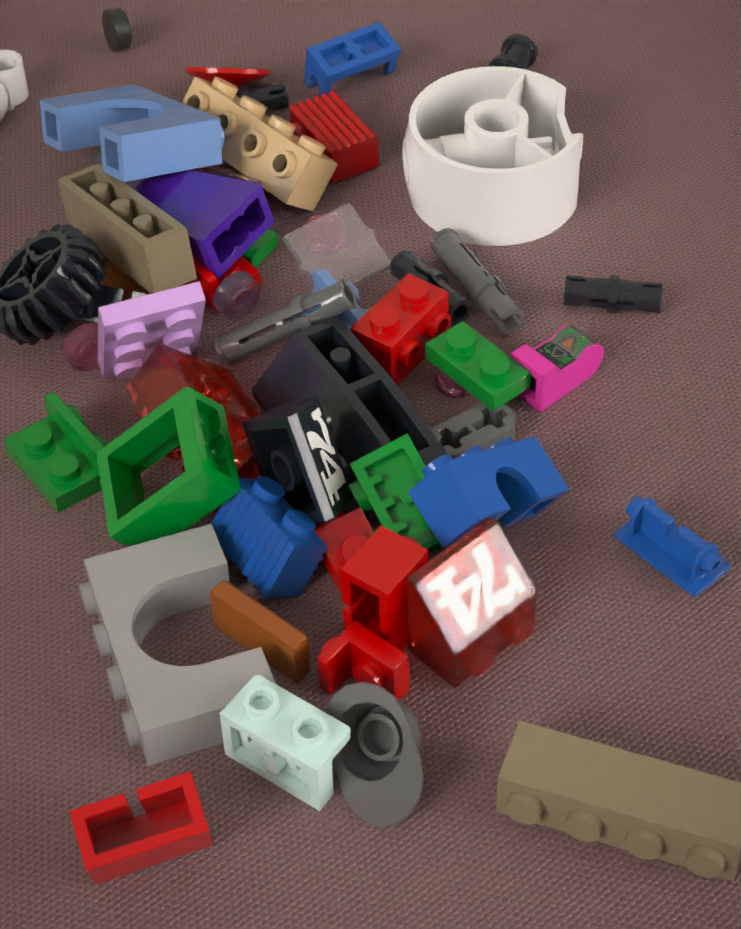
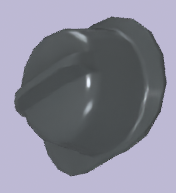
(381, 760)

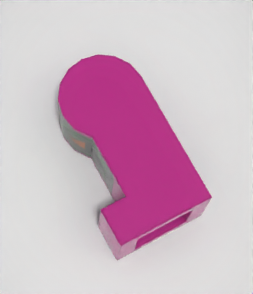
(558, 365)

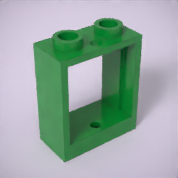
(208, 460)

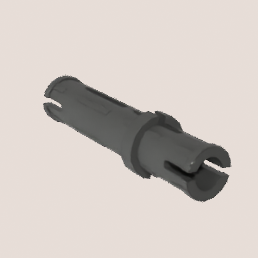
(485, 291)
(332, 299)

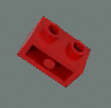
(402, 324)

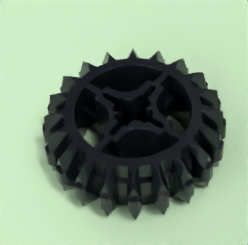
(48, 283)

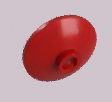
(232, 75)

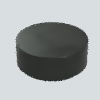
(116, 29)

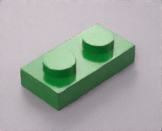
(477, 365)

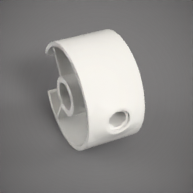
(492, 156)

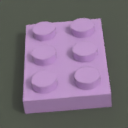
(136, 326)

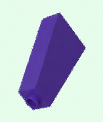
(218, 211)

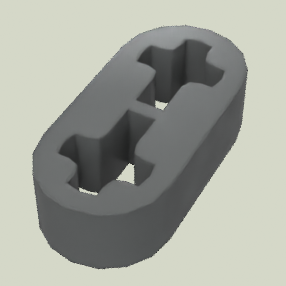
(475, 428)

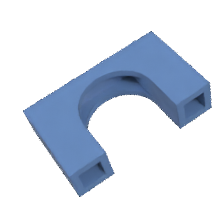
(137, 131)

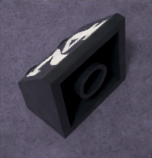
(299, 453)

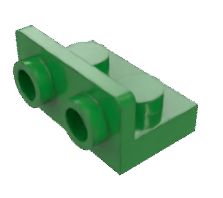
(58, 454)
(384, 486)

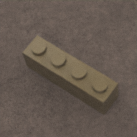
(128, 229)
(622, 800)

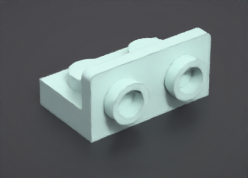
(284, 739)

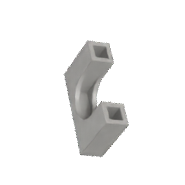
(131, 592)

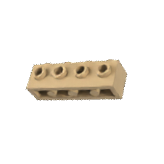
(264, 146)

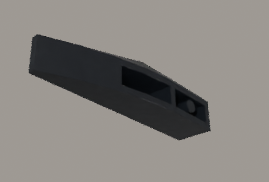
(354, 390)

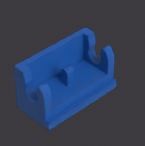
(350, 55)

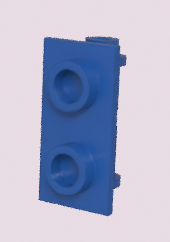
(671, 549)

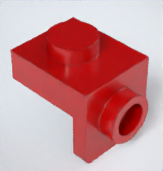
(343, 538)

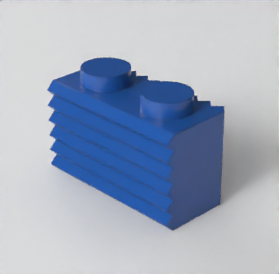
(269, 538)

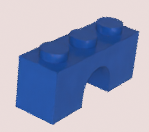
(501, 483)

